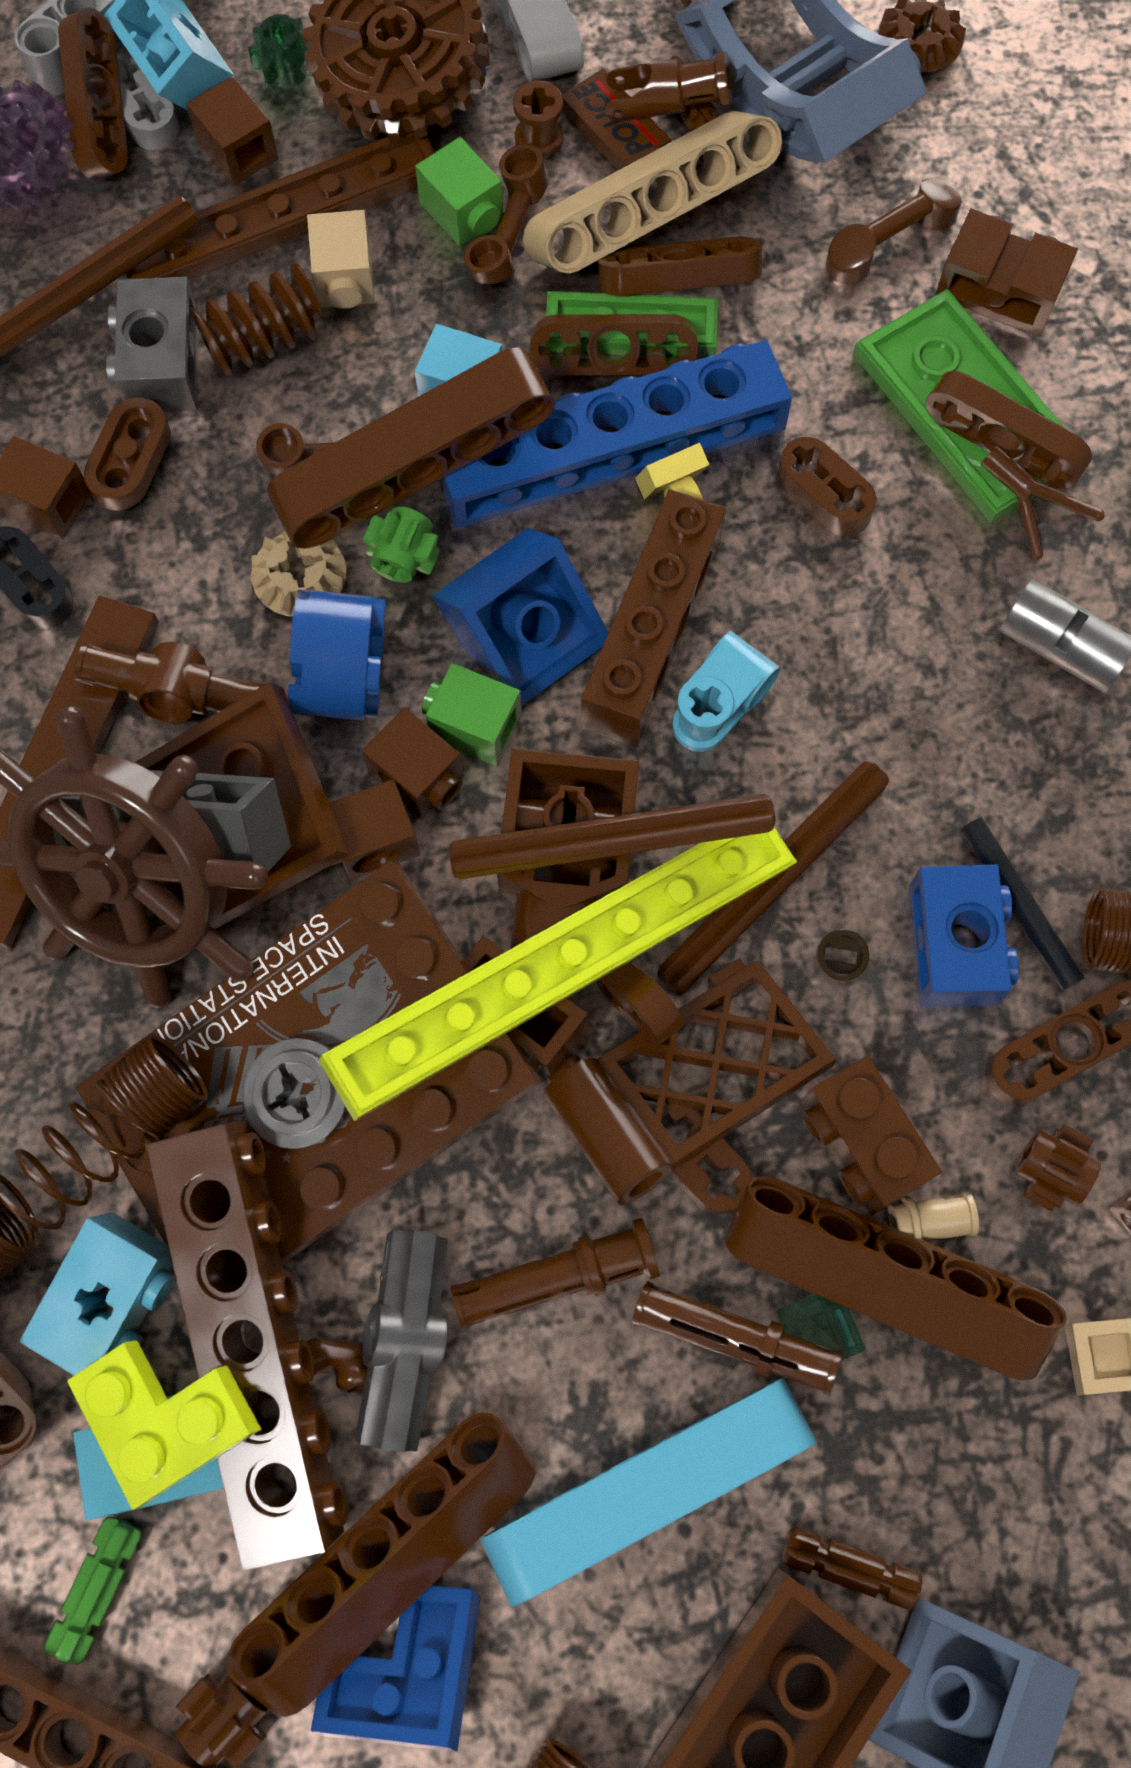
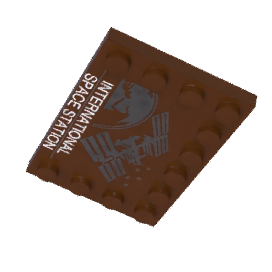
(325, 985)

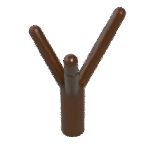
(1024, 485)

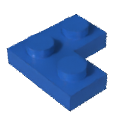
(420, 1691)

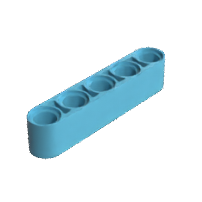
(647, 1491)

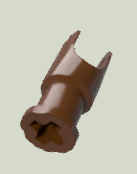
(670, 87)

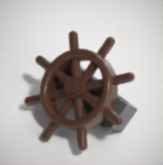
(124, 834)

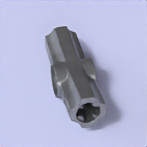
(403, 1341)

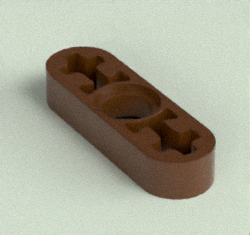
(91, 56)
(680, 266)
(570, 326)
(1037, 443)
(1024, 1049)

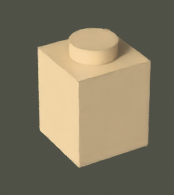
(341, 259)

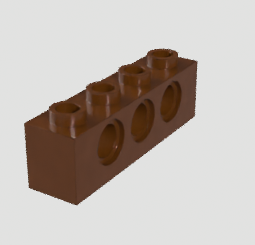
(652, 618)

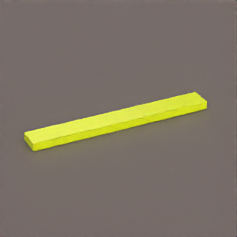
(548, 969)

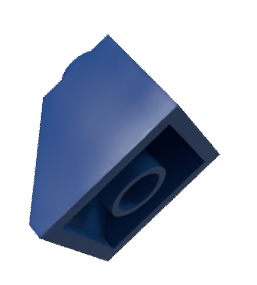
(523, 613)

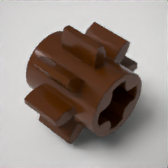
(1058, 1167)
(220, 1723)

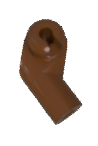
(341, 1359)

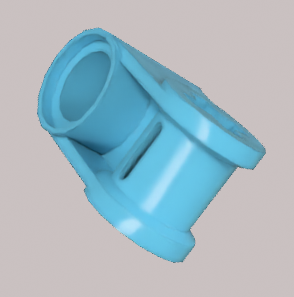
(726, 689)

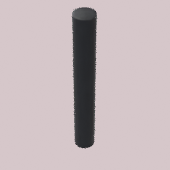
(1024, 906)

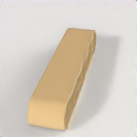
(676, 192)

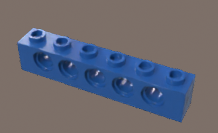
(591, 457)

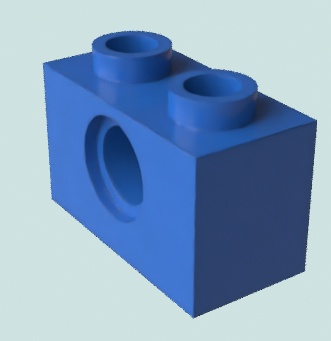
(945, 969)

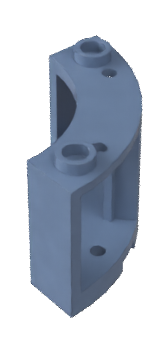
(813, 128)

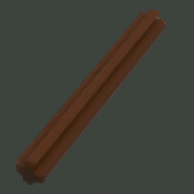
(95, 272)
(612, 836)
(806, 845)

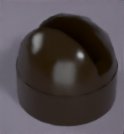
(847, 941)

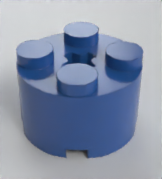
(336, 655)

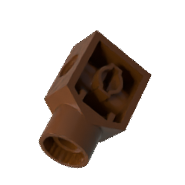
(554, 791)

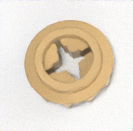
(280, 589)

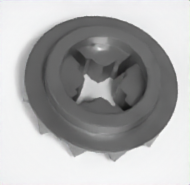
(269, 1084)

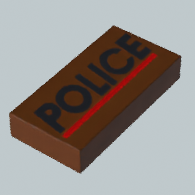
(617, 140)

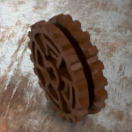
(396, 62)

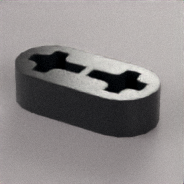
(34, 570)

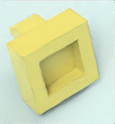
(674, 473)

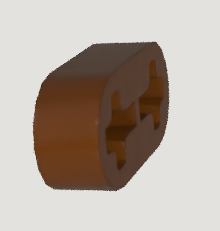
(830, 483)
(641, 1003)
(718, 1156)

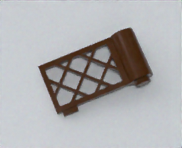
(618, 1127)

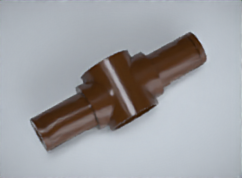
(164, 683)

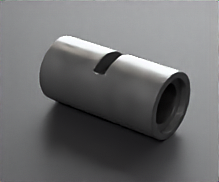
(1068, 635)

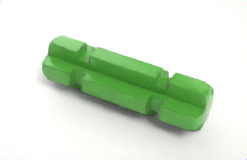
(92, 1590)

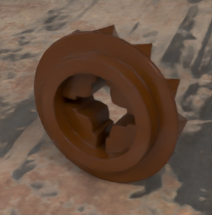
(935, 47)

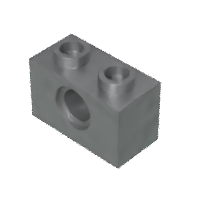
(156, 315)

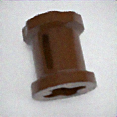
(538, 109)

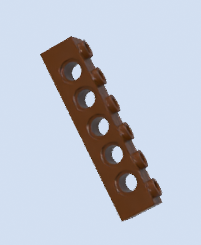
(265, 1518)

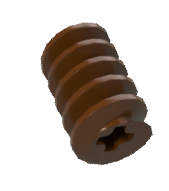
(259, 319)

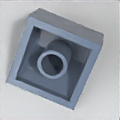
(973, 1697)

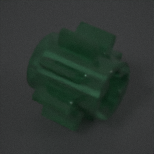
(280, 51)

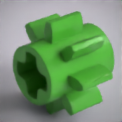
(401, 544)

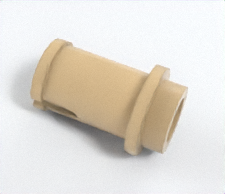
(935, 1217)

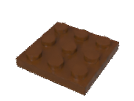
(263, 740)

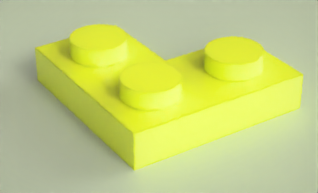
(153, 1438)

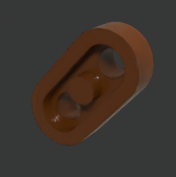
(124, 458)

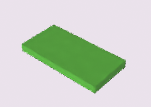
(910, 359)

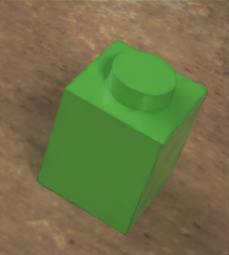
(460, 192)
(473, 712)

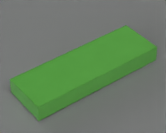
(698, 310)

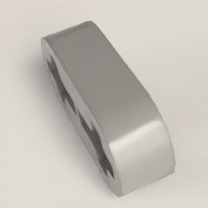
(144, 99)

